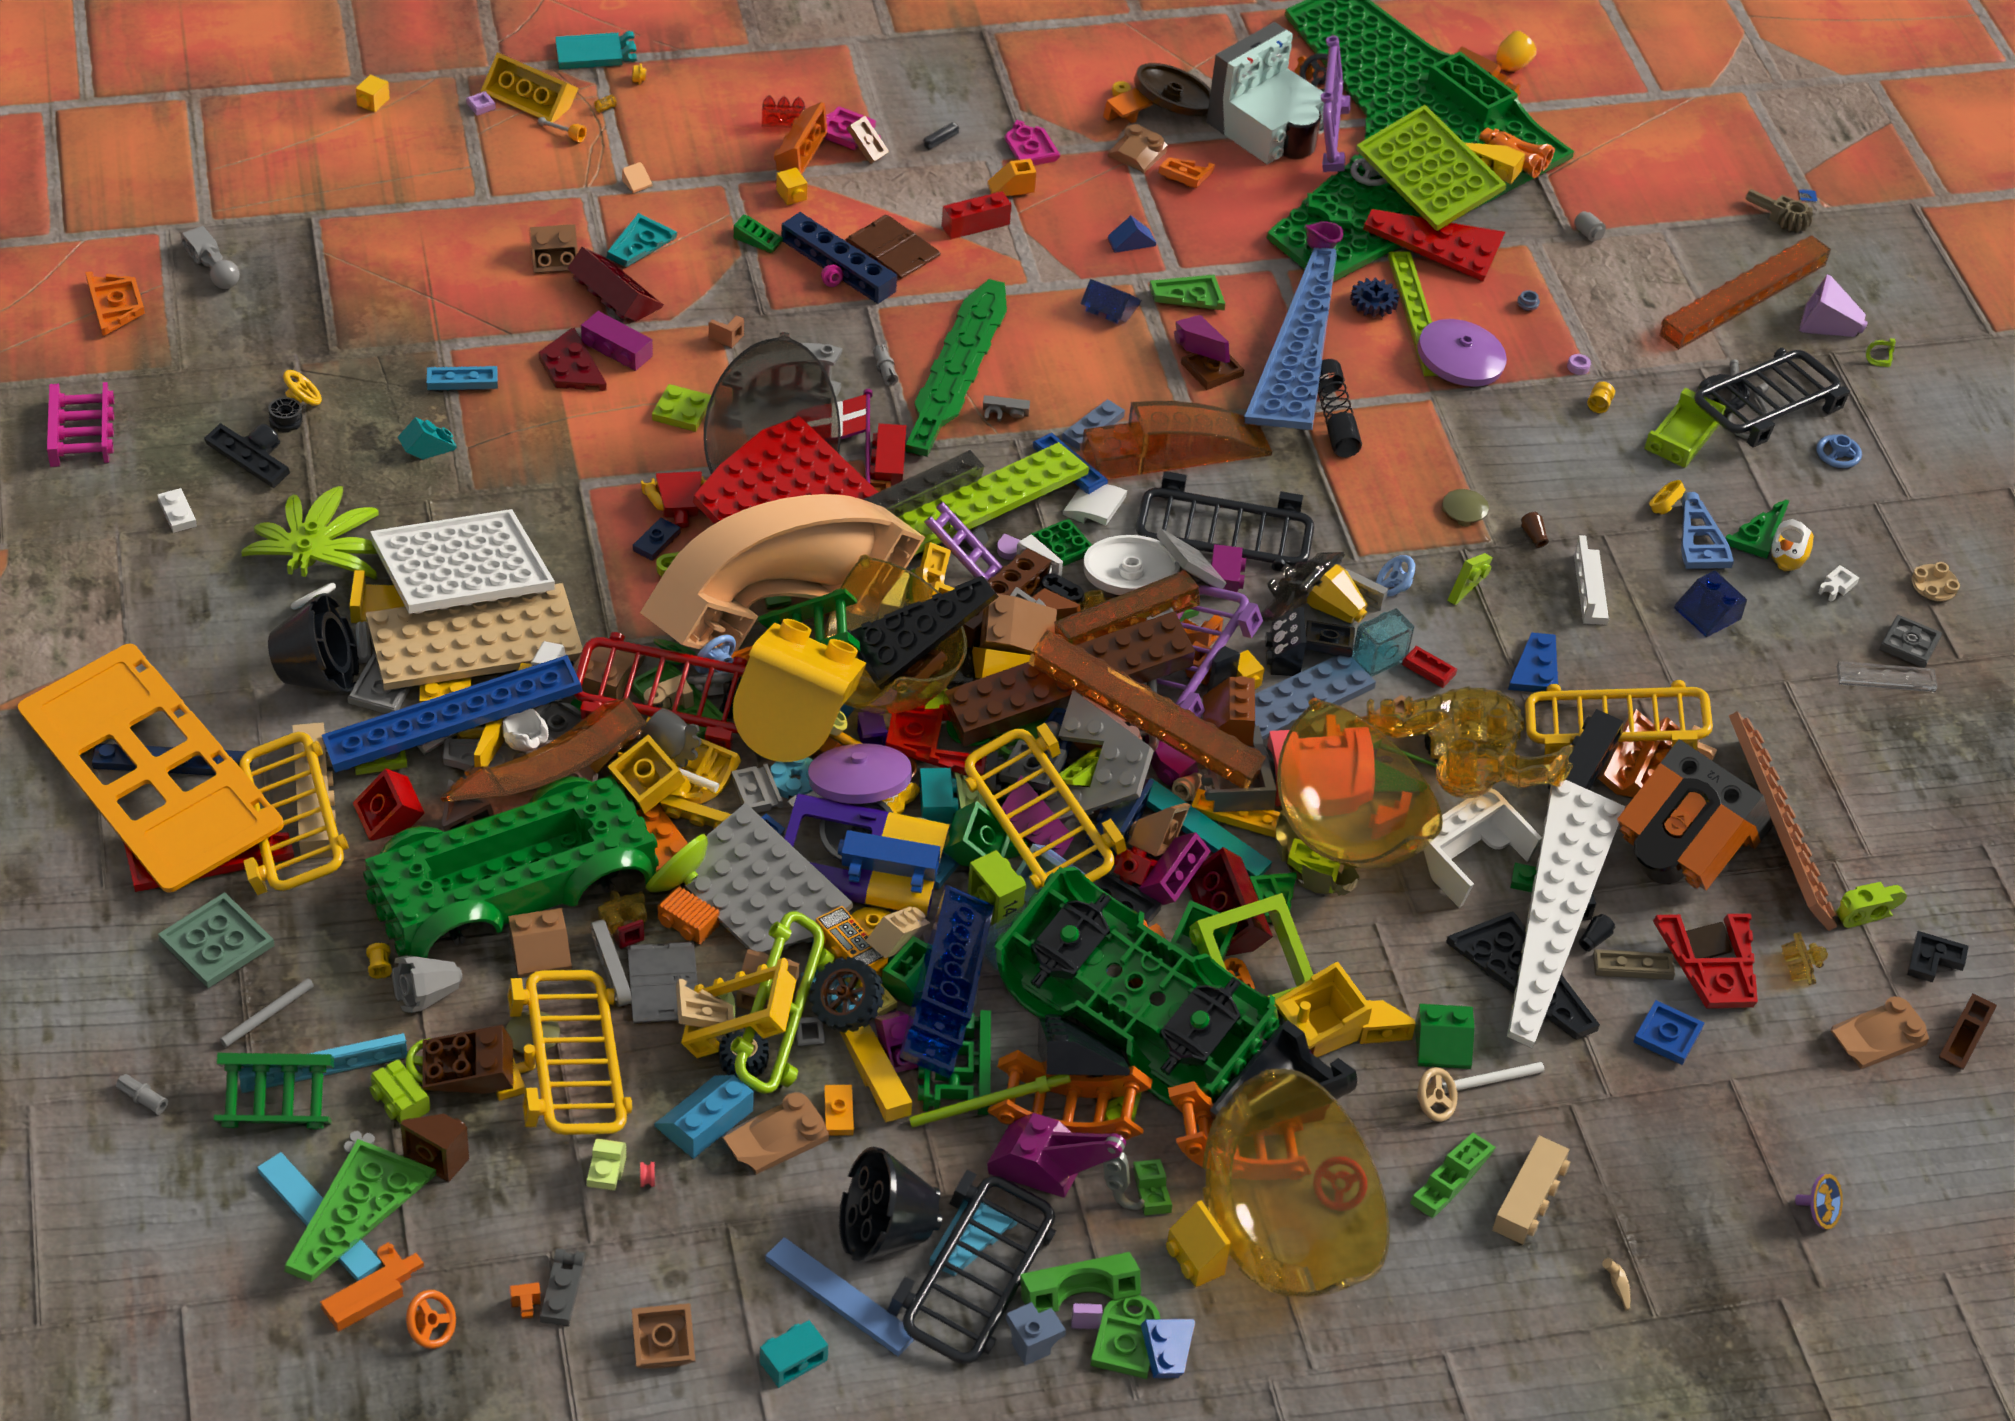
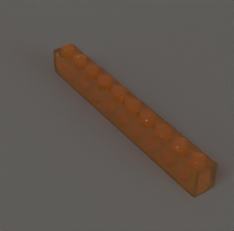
(1744, 292)
(1147, 709)

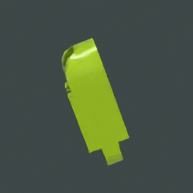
(1869, 904)

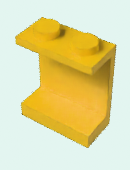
(371, 597)

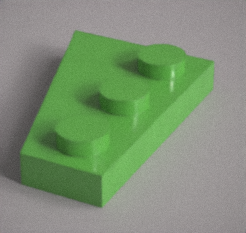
(1189, 291)

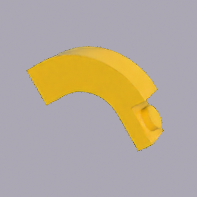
(934, 566)

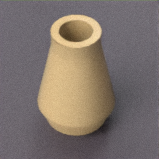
(1187, 786)

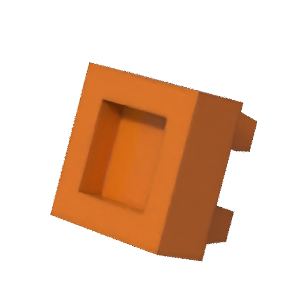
(525, 1297)

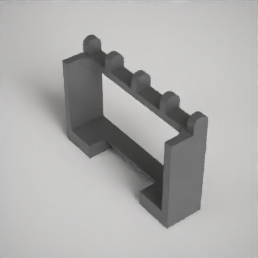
(1243, 798)

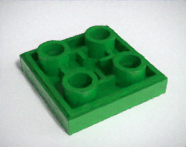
(1064, 541)

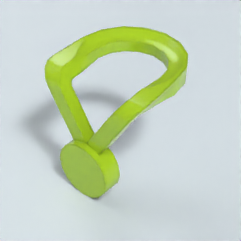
(1882, 363)

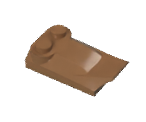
(1882, 1032)
(778, 1133)

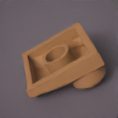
(1139, 148)
(663, 1336)

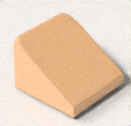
(636, 177)

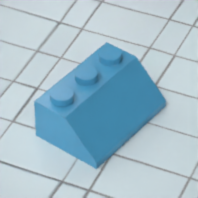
(707, 1114)

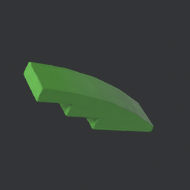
(1452, 1175)

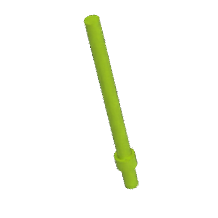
(1041, 1085)

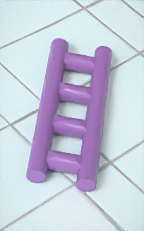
(953, 543)

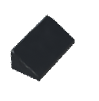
(1223, 666)

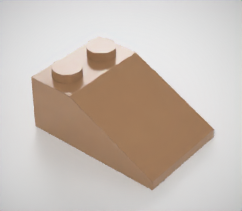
(1015, 624)
(617, 676)

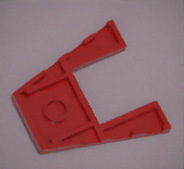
(918, 734)
(1715, 980)

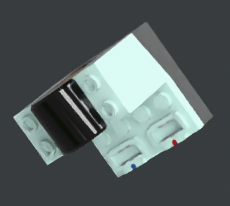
(1262, 100)

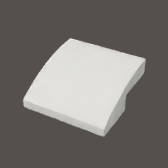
(1097, 506)

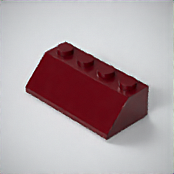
(613, 285)
(1225, 885)

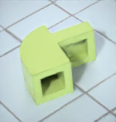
(606, 1164)

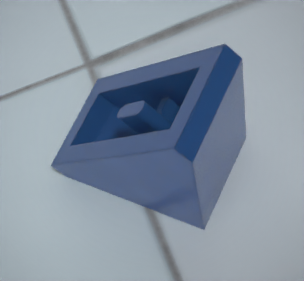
(1131, 236)

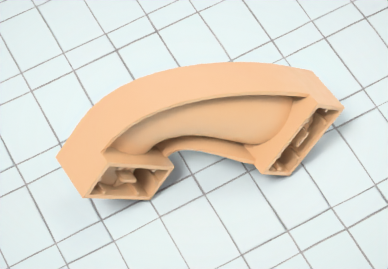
(771, 550)

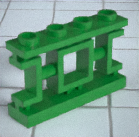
(977, 1062)

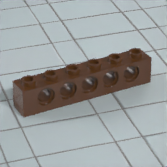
(1023, 572)

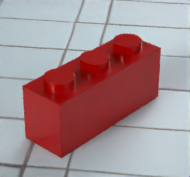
(976, 215)
(889, 453)

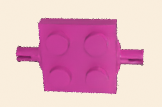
(838, 122)

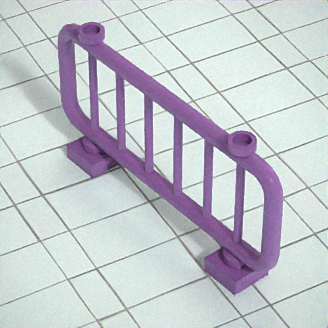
(1333, 105)
(1246, 616)

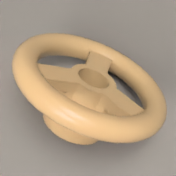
(1434, 1094)

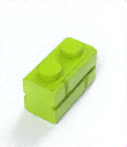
(399, 1092)

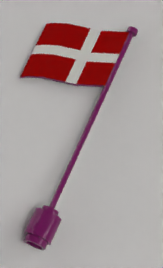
(855, 419)

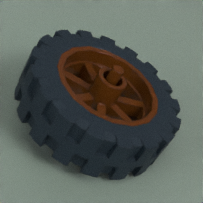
(835, 974)

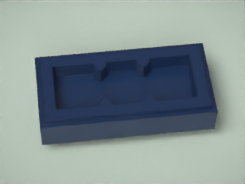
(656, 538)

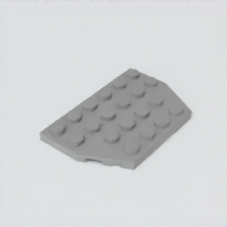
(759, 879)

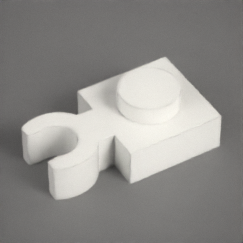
(1839, 581)

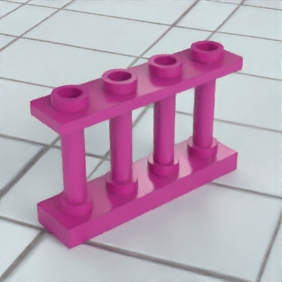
(59, 416)

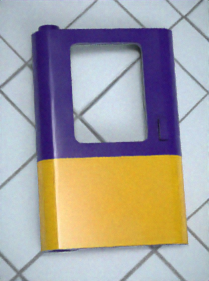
(874, 887)

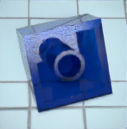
(1109, 301)
(1711, 604)

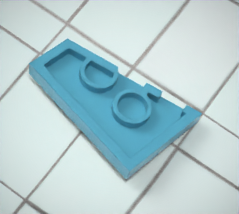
(973, 1235)

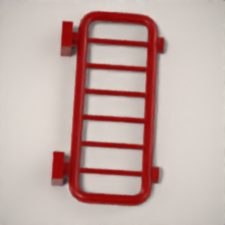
(717, 731)

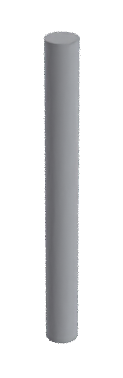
(266, 1012)

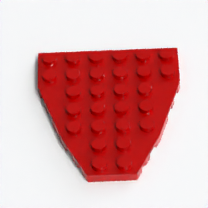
(779, 465)

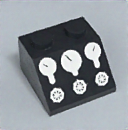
(1286, 643)

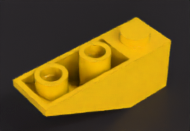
(1500, 159)

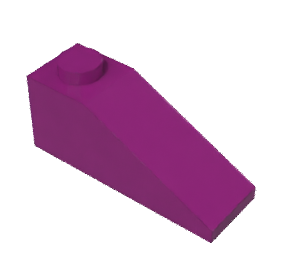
(1201, 338)
(1170, 763)

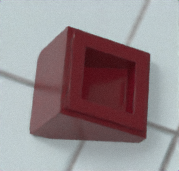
(629, 934)

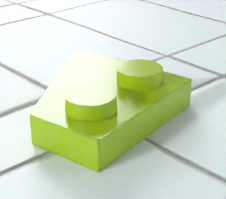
(1470, 575)
(1303, 855)

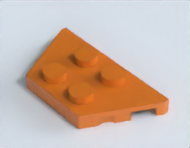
(114, 300)

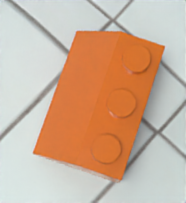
(803, 139)

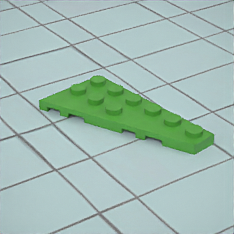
(359, 1199)

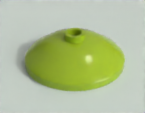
(680, 867)

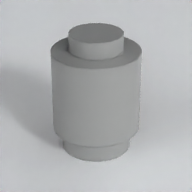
(1590, 226)

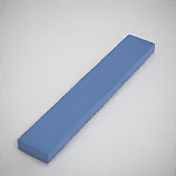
(839, 1296)

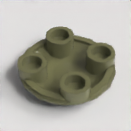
(1465, 506)
(521, 1034)

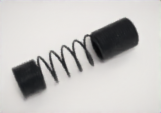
(1342, 425)

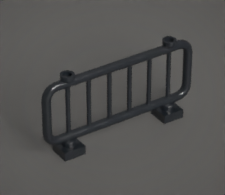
(1762, 426)
(1288, 508)
(914, 1302)

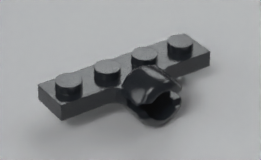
(251, 451)

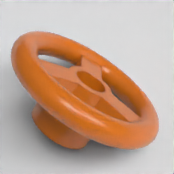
(422, 1321)

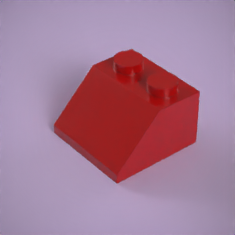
(388, 805)

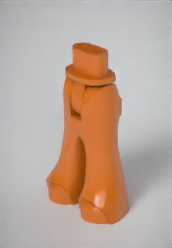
(1536, 156)

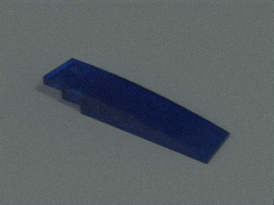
(947, 982)

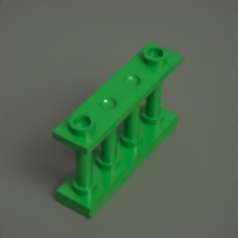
(816, 608)
(261, 1065)

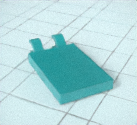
(595, 50)

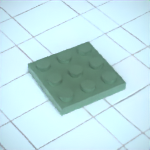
(216, 940)

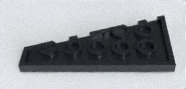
(1497, 950)

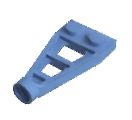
(1702, 556)

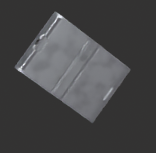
(654, 977)

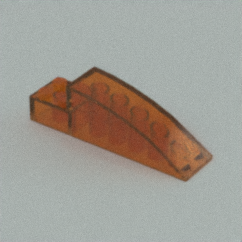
(1171, 438)

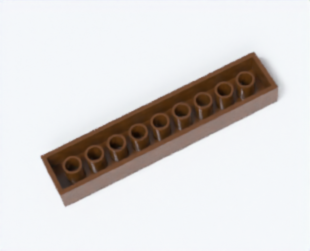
(1028, 695)

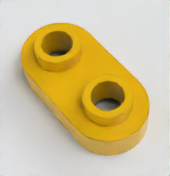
(1666, 497)

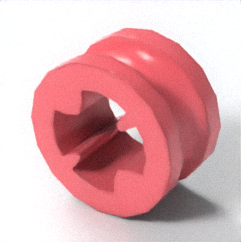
(647, 1174)

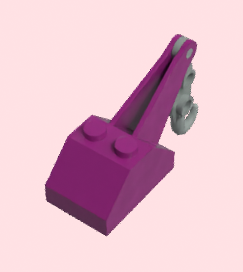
(1049, 1157)

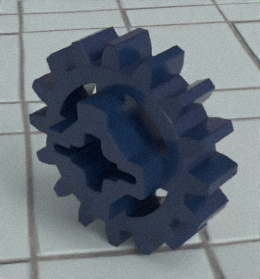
(1374, 297)

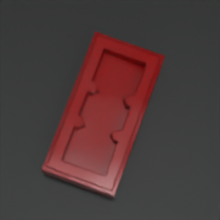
(1429, 666)

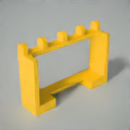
(766, 1022)

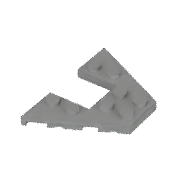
(1120, 766)

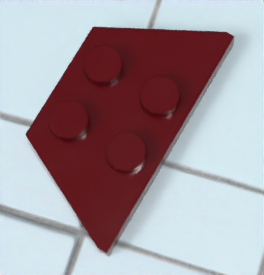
(570, 363)

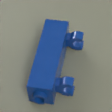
(889, 856)

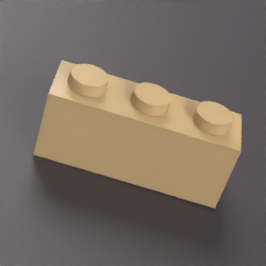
(896, 930)

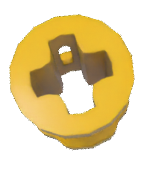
(379, 960)

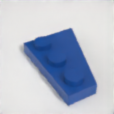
(1537, 664)

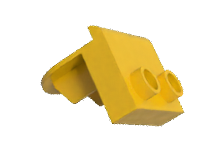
(793, 691)

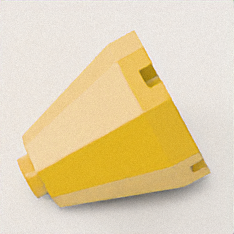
(1338, 596)

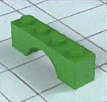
(1110, 1275)

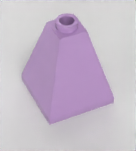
(1832, 312)

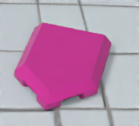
(1031, 144)

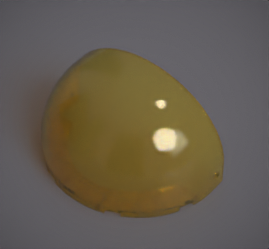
(1295, 1188)

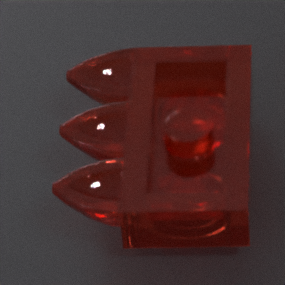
(782, 114)

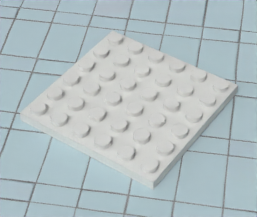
(461, 561)

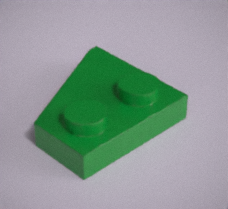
(1274, 884)

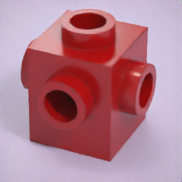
(1142, 865)

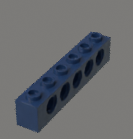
(828, 249)

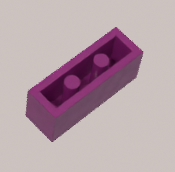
(616, 340)
(1175, 868)

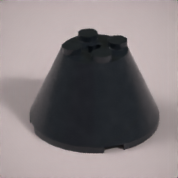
(885, 1207)

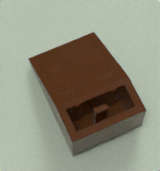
(469, 1061)

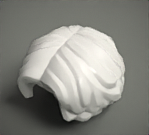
(525, 730)

